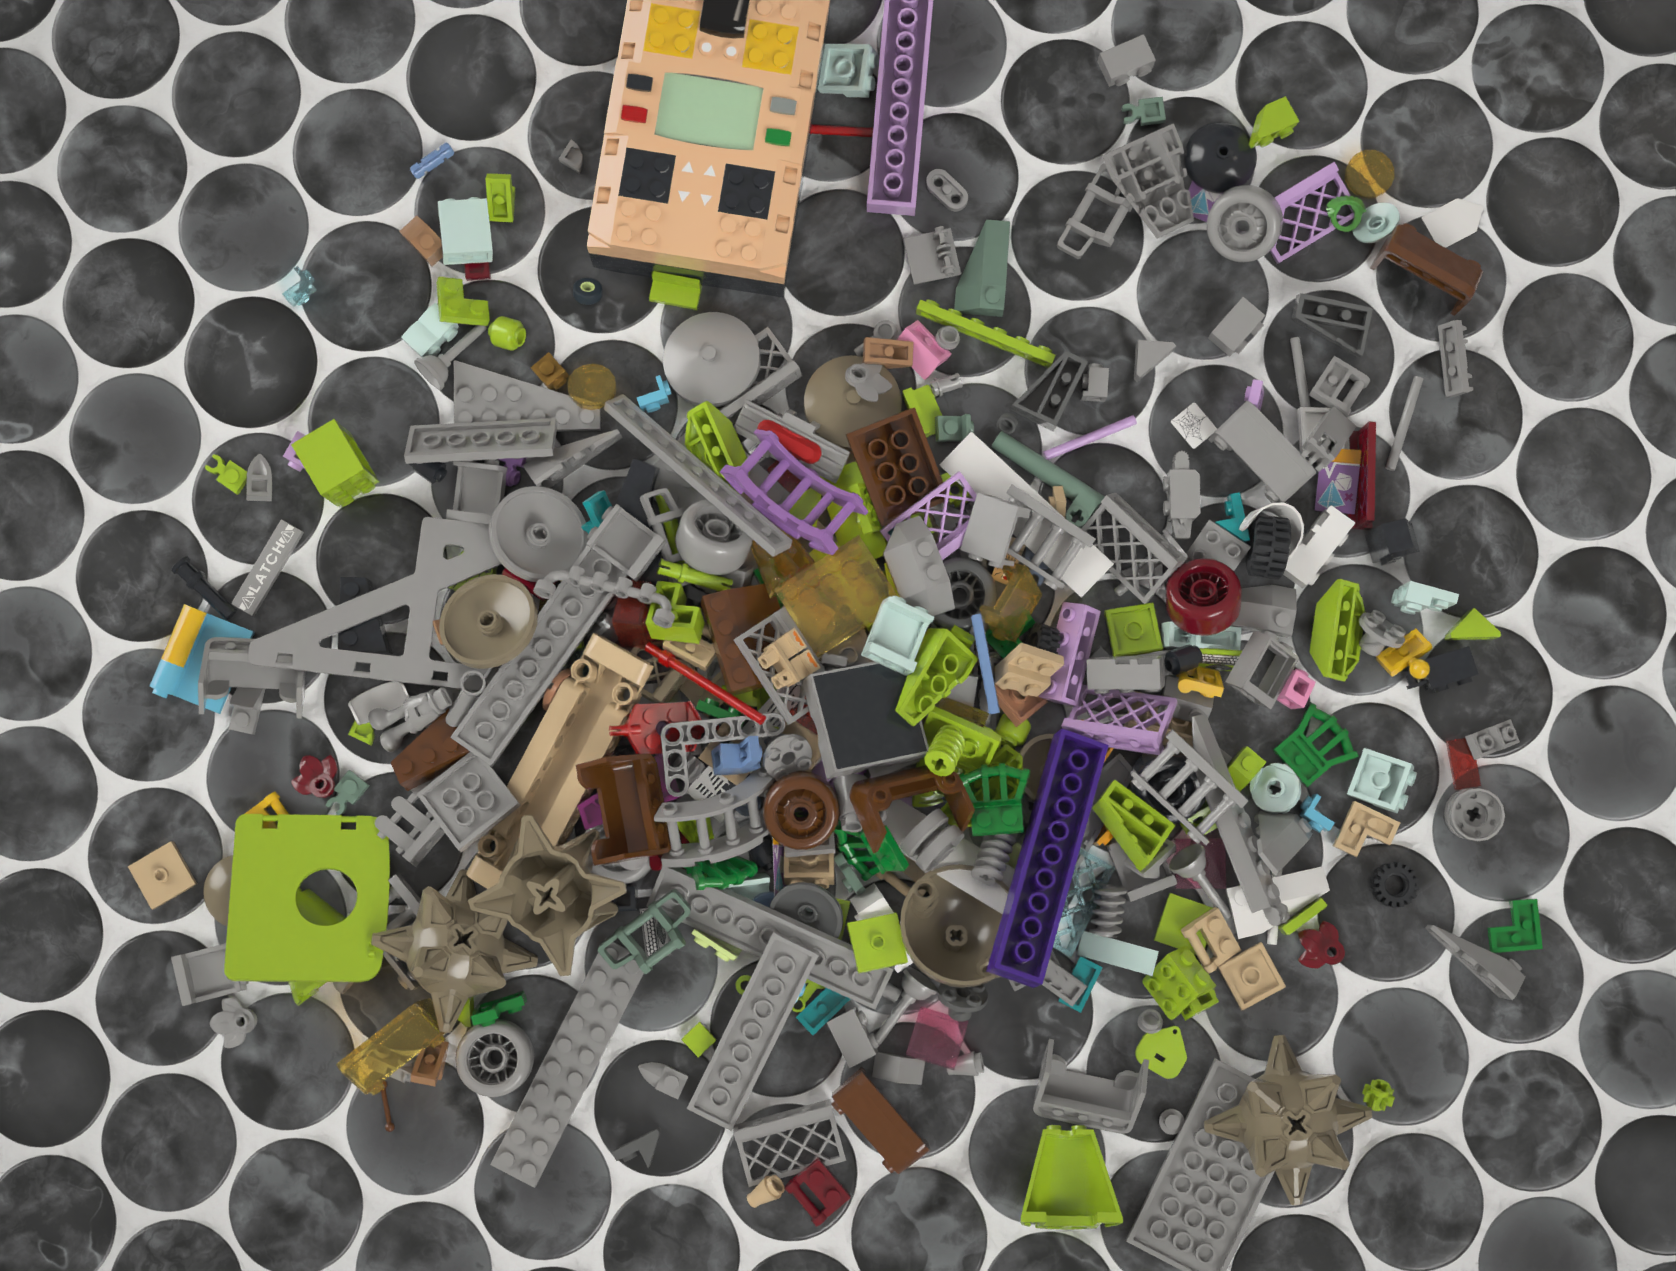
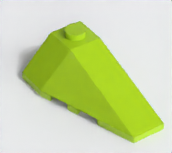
(940, 666)

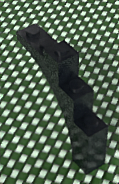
(641, 480)

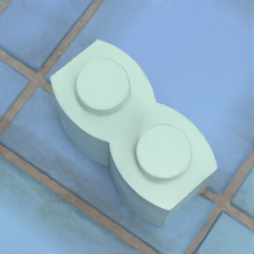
(428, 333)

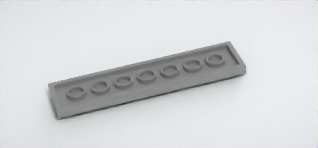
(753, 1030)

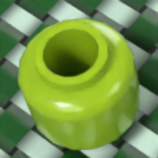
(507, 333)
(1010, 734)

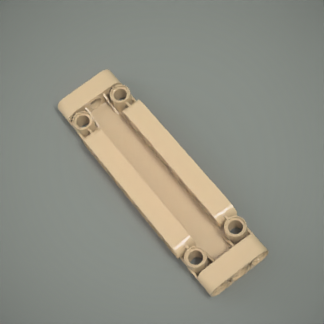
(568, 735)

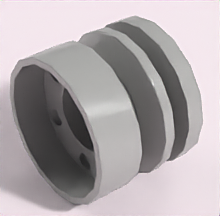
(1486, 807)

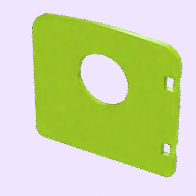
(265, 929)

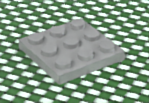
(468, 800)

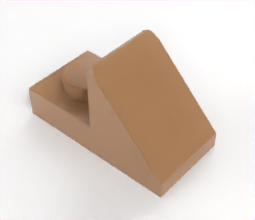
(888, 352)
(430, 1065)

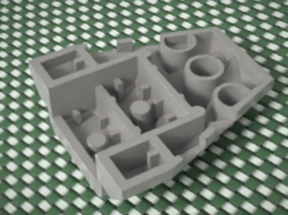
(1152, 179)

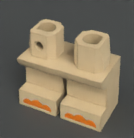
(787, 670)

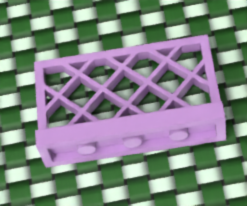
(1299, 192)
(955, 537)
(1114, 734)

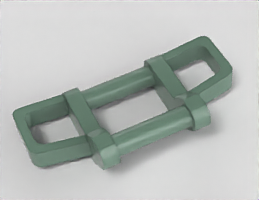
(636, 952)

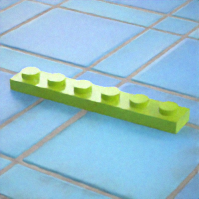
(977, 330)

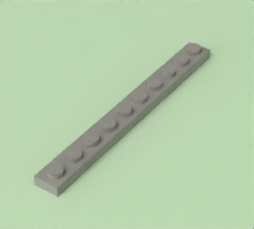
(698, 475)

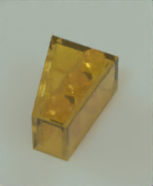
(783, 566)

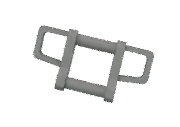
(1093, 236)
(656, 523)

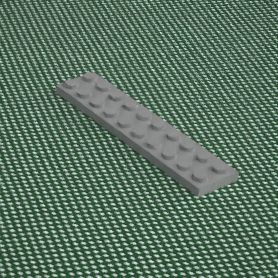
(525, 678)
(751, 925)
(568, 1067)

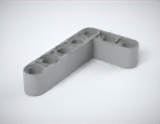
(710, 736)

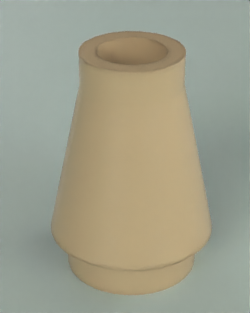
(767, 1190)

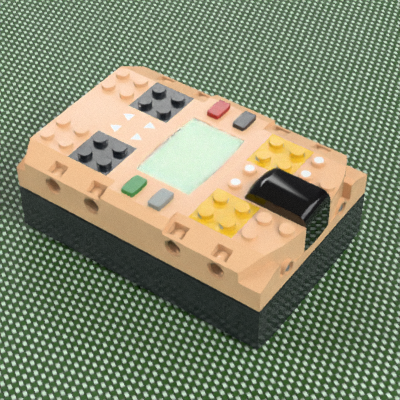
(708, 140)

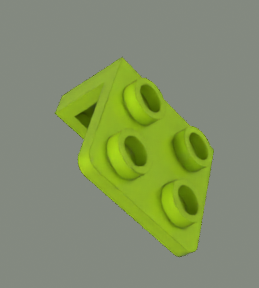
(1178, 982)

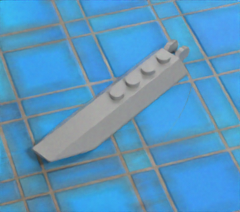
(1237, 833)

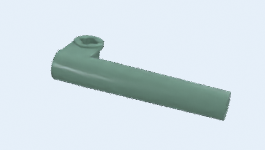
(1084, 498)

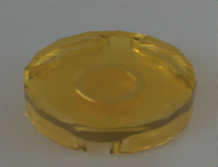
(1369, 173)
(591, 386)

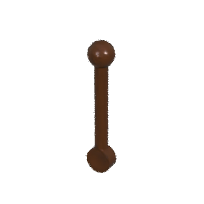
(389, 1126)

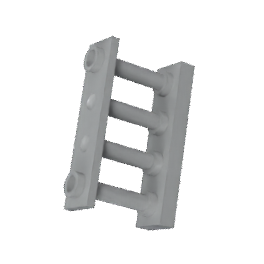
(1059, 526)
(1193, 763)
(399, 889)

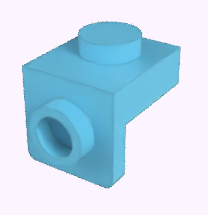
(652, 401)
(1316, 820)

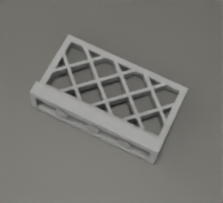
(771, 384)
(1147, 536)
(782, 623)
(778, 1124)

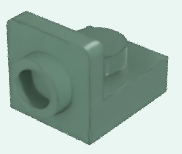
(953, 428)

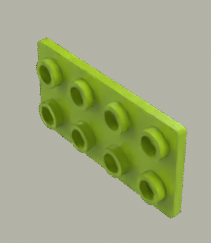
(857, 524)

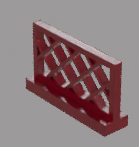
(1365, 500)

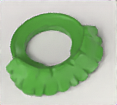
(1355, 204)

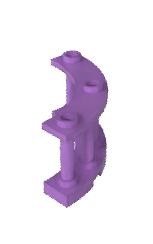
(779, 514)

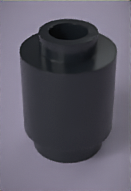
(430, 471)
(1183, 659)
(763, 854)

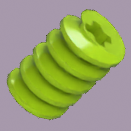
(945, 750)

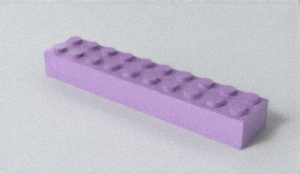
(899, 107)

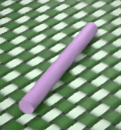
(1090, 437)

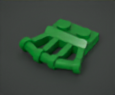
(1301, 754)
(996, 816)
(887, 858)
(722, 872)

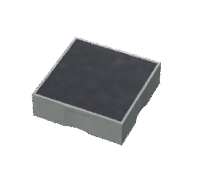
(859, 719)

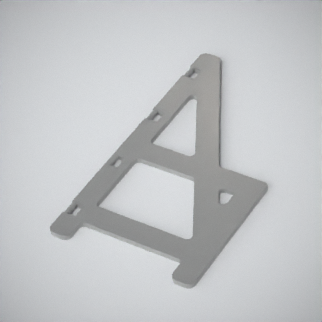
(416, 591)

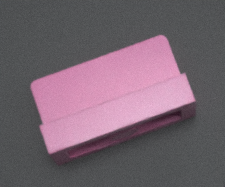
(926, 351)

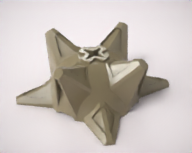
(551, 892)
(454, 949)
(1265, 1127)

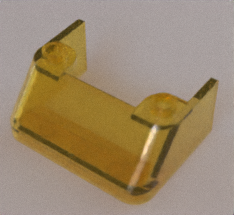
(392, 1047)

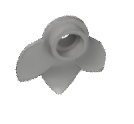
(867, 380)
(230, 1022)

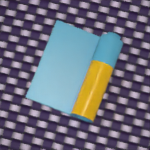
(183, 655)

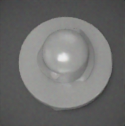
(1379, 633)
(787, 755)

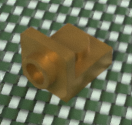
(550, 372)

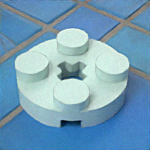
(1289, 785)

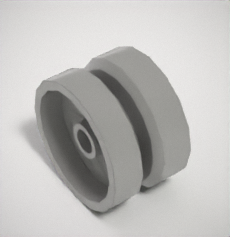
(932, 840)

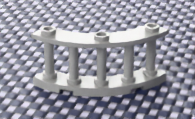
(724, 847)

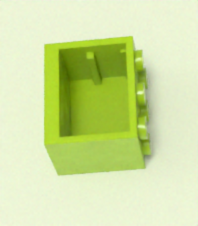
(335, 463)

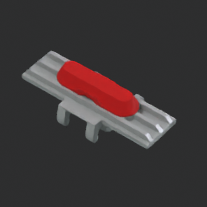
(796, 437)

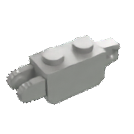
(1182, 496)

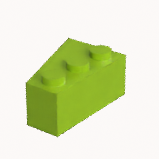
(1132, 823)

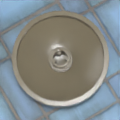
(839, 407)
(488, 621)

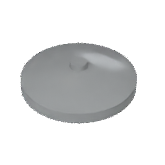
(711, 359)
(537, 532)

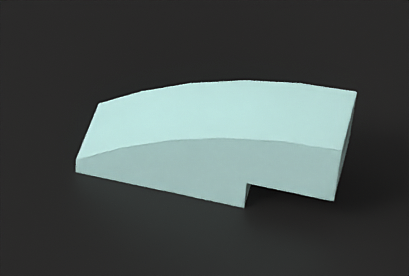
(1174, 638)
(1117, 953)

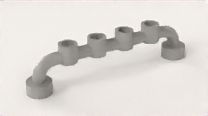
(600, 583)

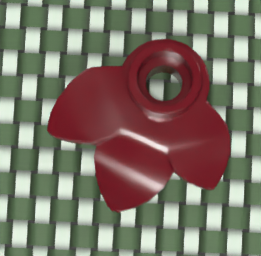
(313, 773)
(1317, 945)

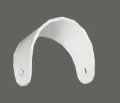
(1285, 511)
(385, 696)

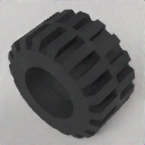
(1269, 546)

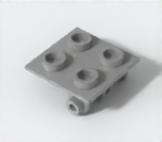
(932, 256)
(1218, 545)

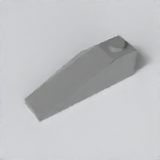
(568, 458)
(1268, 609)
(1280, 837)

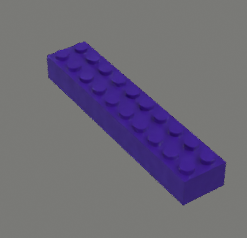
(1047, 859)

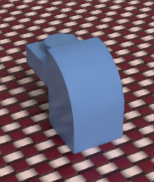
(737, 758)

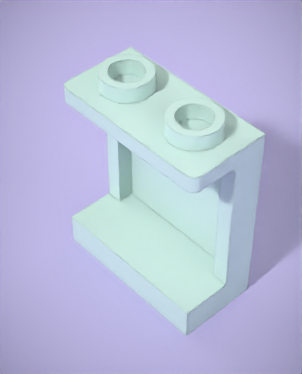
(465, 231)
(897, 635)

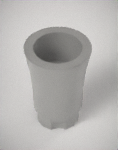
(847, 814)

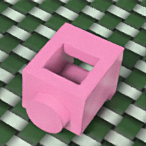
(1296, 690)

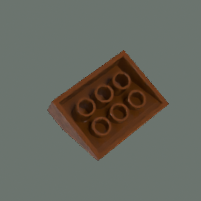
(895, 464)
(729, 616)

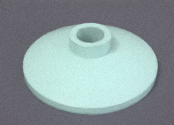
(1377, 223)

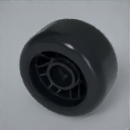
(1161, 778)

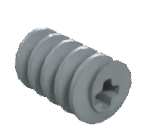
(992, 858)
(1108, 910)

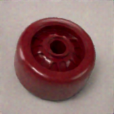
(1203, 597)

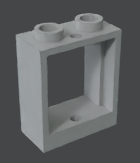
(1276, 675)

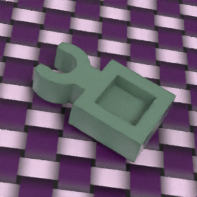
(1148, 111)
(349, 789)
(850, 881)

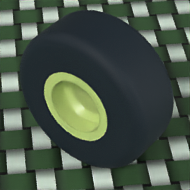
(586, 296)

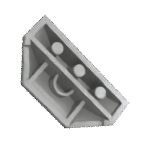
(918, 567)

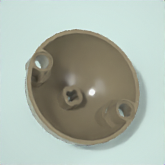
(952, 913)

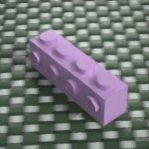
(1077, 631)

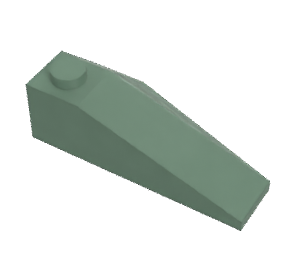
(984, 277)

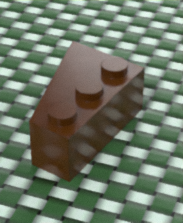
(428, 755)

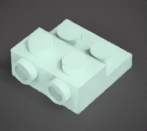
(848, 70)
(1416, 597)
(1382, 780)

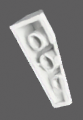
(1295, 891)

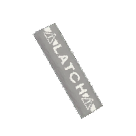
(267, 568)

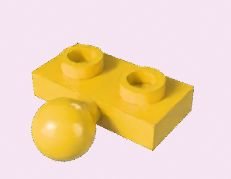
(1413, 648)

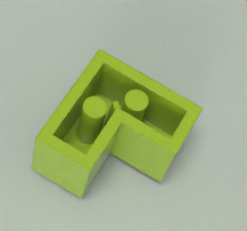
(688, 619)

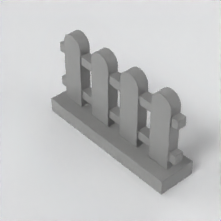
(431, 831)

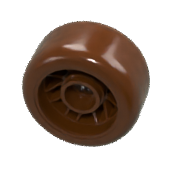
(806, 791)

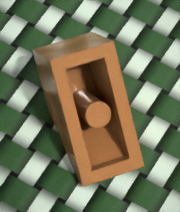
(423, 240)

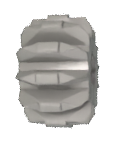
(694, 765)

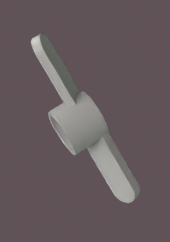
(466, 698)

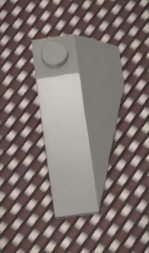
(1494, 971)

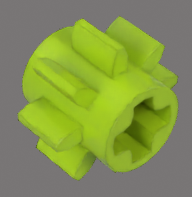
(1378, 1095)

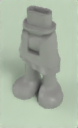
(418, 713)

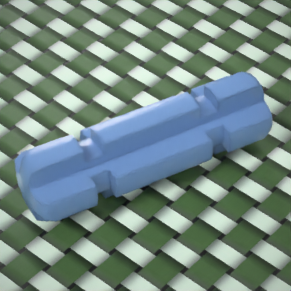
(432, 160)

